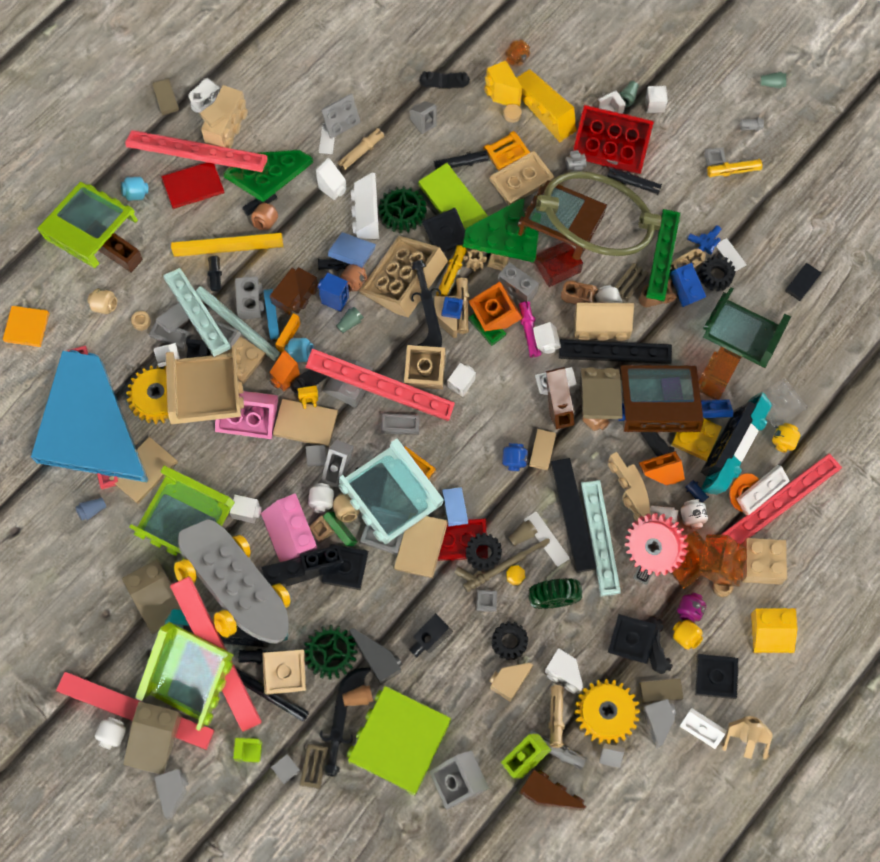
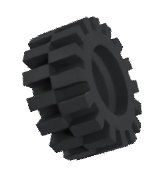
(721, 264)
(481, 540)
(509, 628)

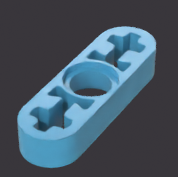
(271, 315)

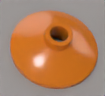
(741, 483)

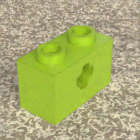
(526, 756)

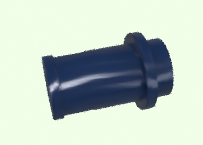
(696, 491)

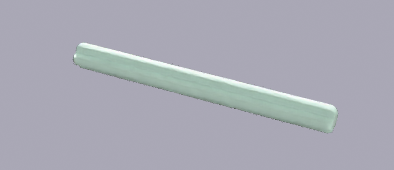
(237, 323)

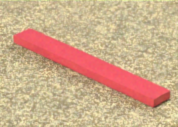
(196, 151)
(379, 385)
(784, 499)
(204, 628)
(126, 707)

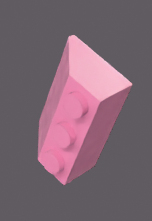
(256, 418)
(288, 528)

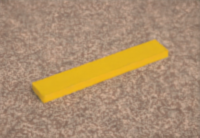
(227, 244)

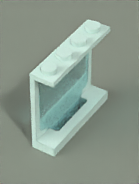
(391, 492)

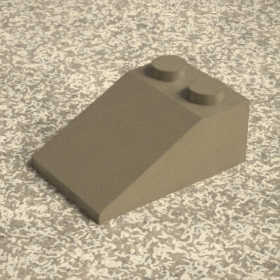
(600, 393)
(152, 594)
(151, 738)

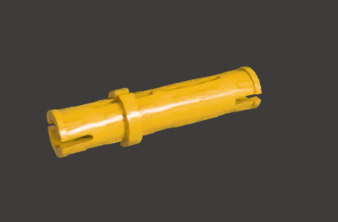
(732, 168)
(454, 265)

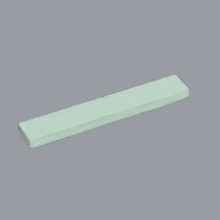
(197, 312)
(600, 538)

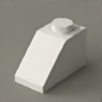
(330, 180)

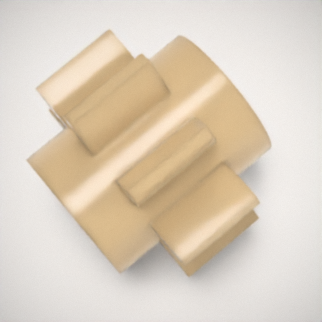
(475, 259)

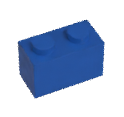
(687, 284)
(333, 291)

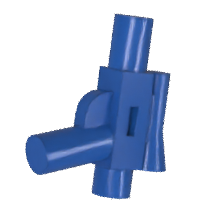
(706, 242)

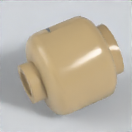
(102, 301)
(343, 508)

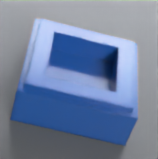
(452, 307)

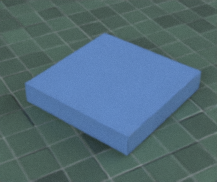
(351, 250)

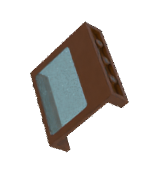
(574, 211)
(661, 398)

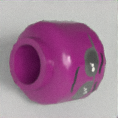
(691, 607)

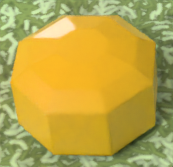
(515, 575)

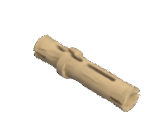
(366, 144)
(462, 285)
(556, 718)

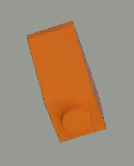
(284, 371)
(664, 468)

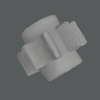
(575, 161)

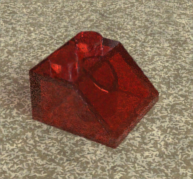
(557, 263)

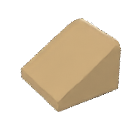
(321, 529)

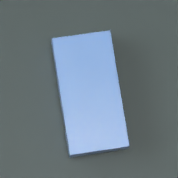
(455, 506)

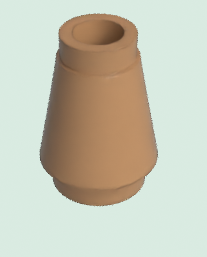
(358, 696)

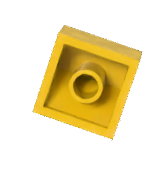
(502, 85)
(774, 630)

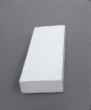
(762, 490)

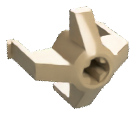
(749, 731)

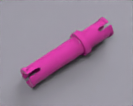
(528, 324)

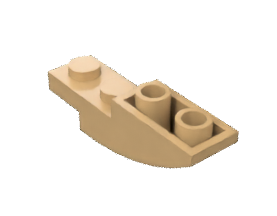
(629, 478)

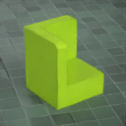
(247, 750)

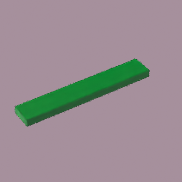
(663, 255)

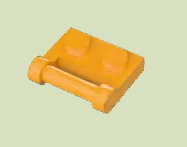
(508, 154)

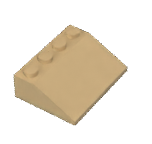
(395, 281)

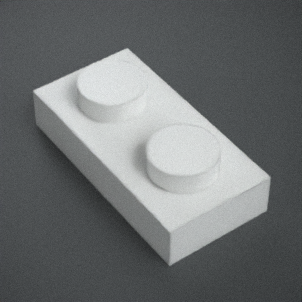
(703, 728)

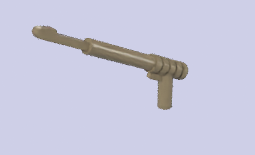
(480, 577)

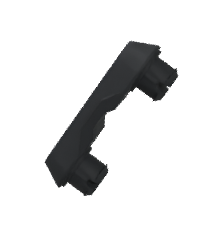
(444, 81)
(307, 379)
(657, 444)
(657, 657)

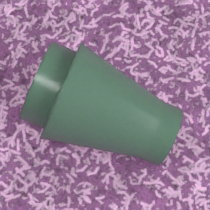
(774, 80)
(629, 93)
(349, 320)

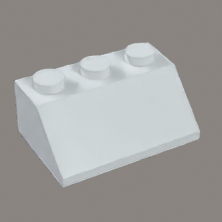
(365, 208)

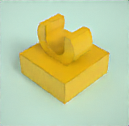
(308, 395)

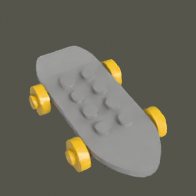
(234, 582)

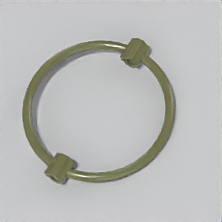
(549, 204)

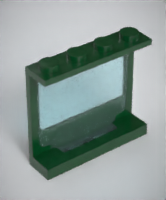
(744, 331)

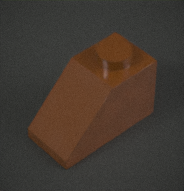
(286, 294)

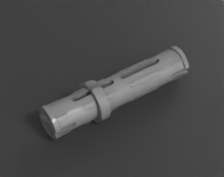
(565, 754)

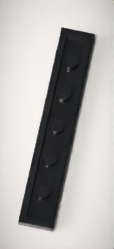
(615, 351)
(573, 515)

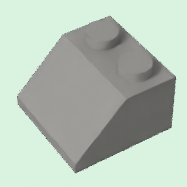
(345, 392)
(459, 779)

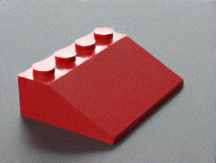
(614, 138)

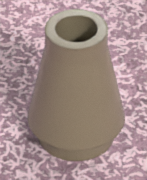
(524, 532)

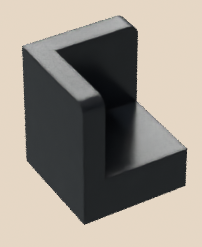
(197, 348)

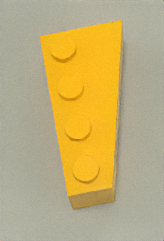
(547, 105)

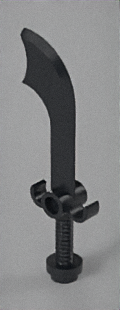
(434, 336)
(350, 682)

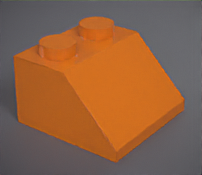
(495, 308)

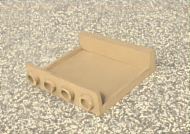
(204, 387)

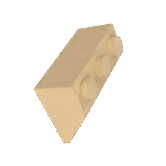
(603, 321)

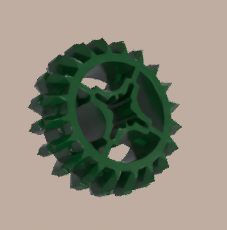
(389, 206)
(555, 593)
(325, 669)

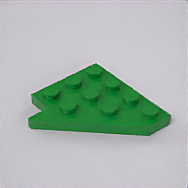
(278, 171)
(500, 235)

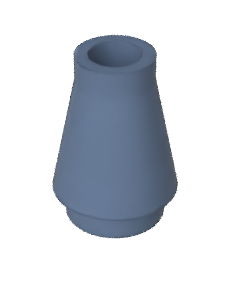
(90, 508)

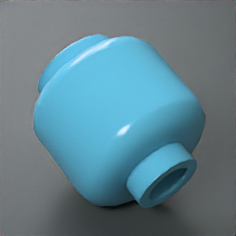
(134, 188)
(299, 349)

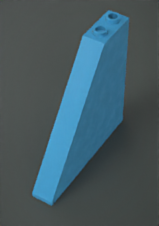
(85, 423)

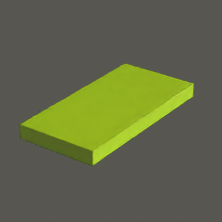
(448, 192)

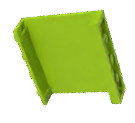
(399, 739)

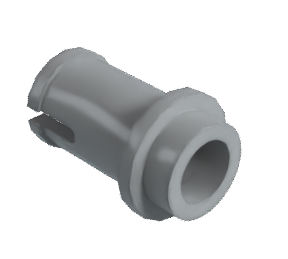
(751, 124)

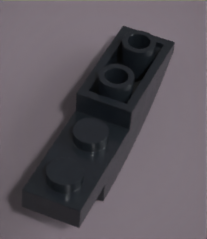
(304, 568)

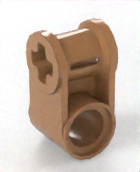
(580, 293)
(647, 302)

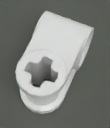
(203, 94)

